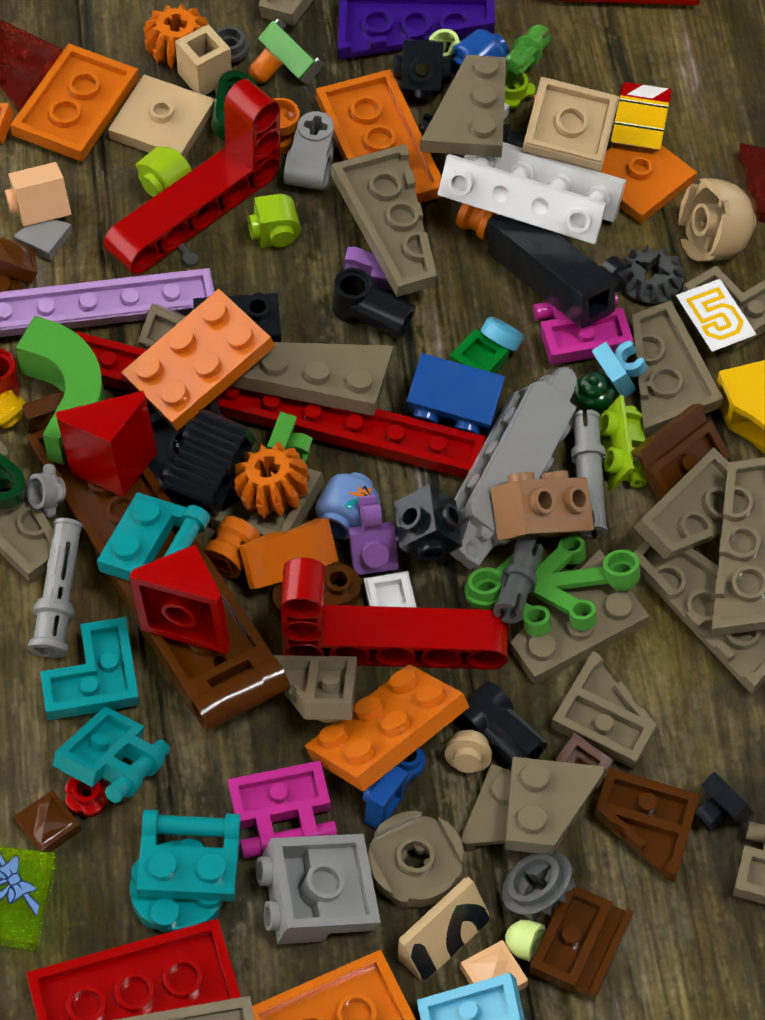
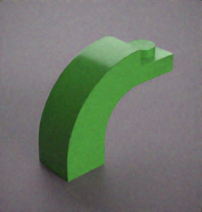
(66, 361)

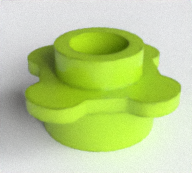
(517, 89)

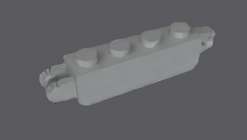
(519, 442)

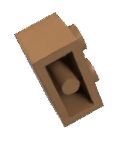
(541, 506)

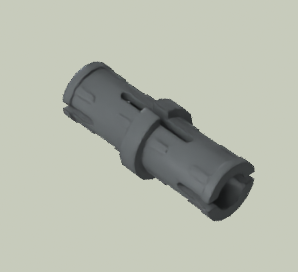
(518, 580)

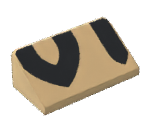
(443, 930)

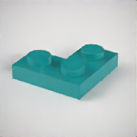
(101, 682)

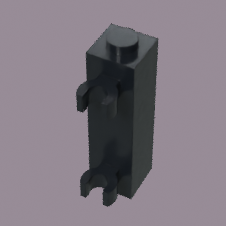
(556, 269)

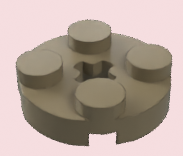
(408, 885)

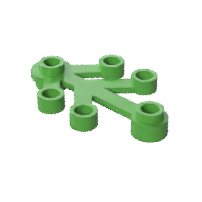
(619, 570)

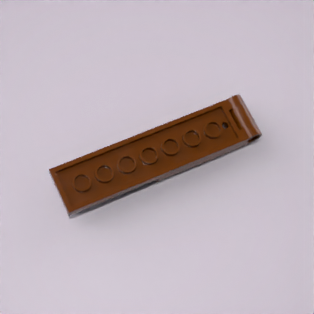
(209, 681)

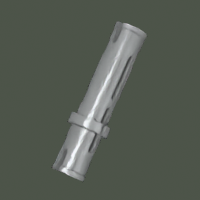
(588, 456)

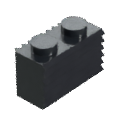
(207, 461)

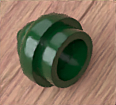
(594, 392)

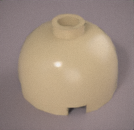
(716, 220)

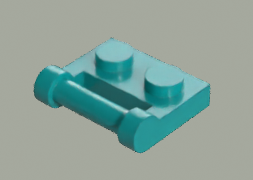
(144, 531)
(188, 870)

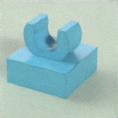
(616, 367)

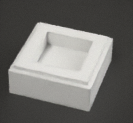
(389, 590)

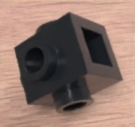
(422, 51)
(428, 524)

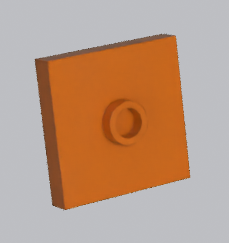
(651, 177)

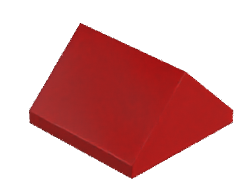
(109, 441)
(181, 600)

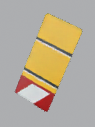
(641, 115)

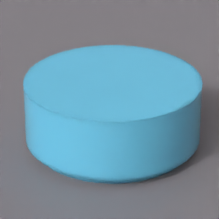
(502, 333)

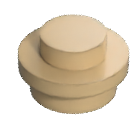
(468, 751)

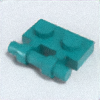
(98, 751)

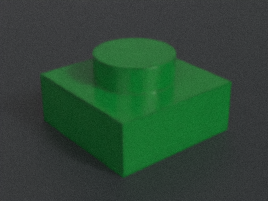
(480, 353)

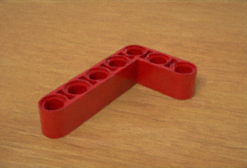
(210, 189)
(384, 633)

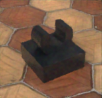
(722, 802)

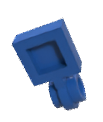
(389, 791)

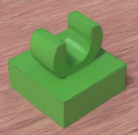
(284, 434)

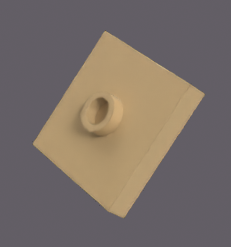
(161, 116)
(570, 124)

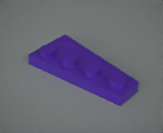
(384, 24)

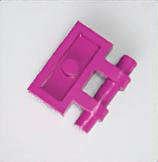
(568, 342)
(277, 797)

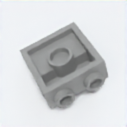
(317, 887)

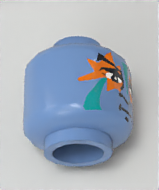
(341, 502)

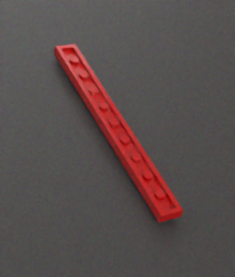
(382, 435)

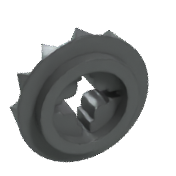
(661, 286)
(541, 869)

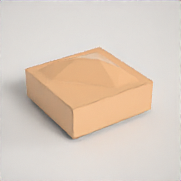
(492, 963)

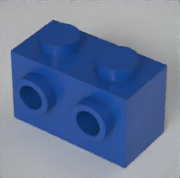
(455, 394)

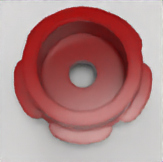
(82, 805)

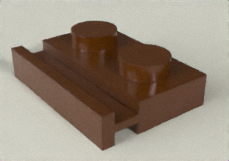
(677, 449)
(581, 942)

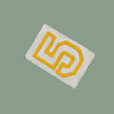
(716, 315)

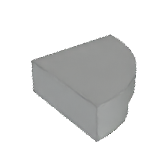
(45, 237)

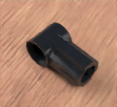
(370, 303)
(494, 717)

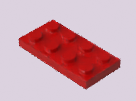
(138, 977)

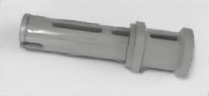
(54, 608)

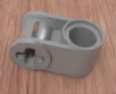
(311, 152)

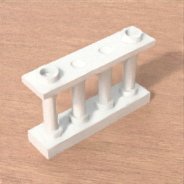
(535, 191)

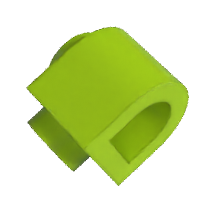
(161, 169)
(274, 221)

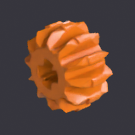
(166, 28)
(271, 479)

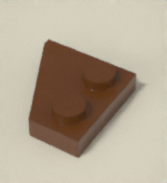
(648, 818)

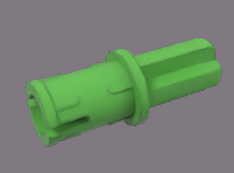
(527, 50)

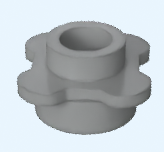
(46, 490)

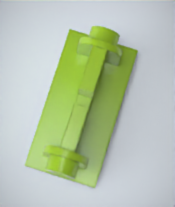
(620, 429)

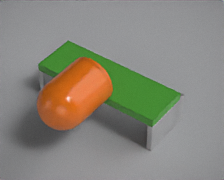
(282, 51)

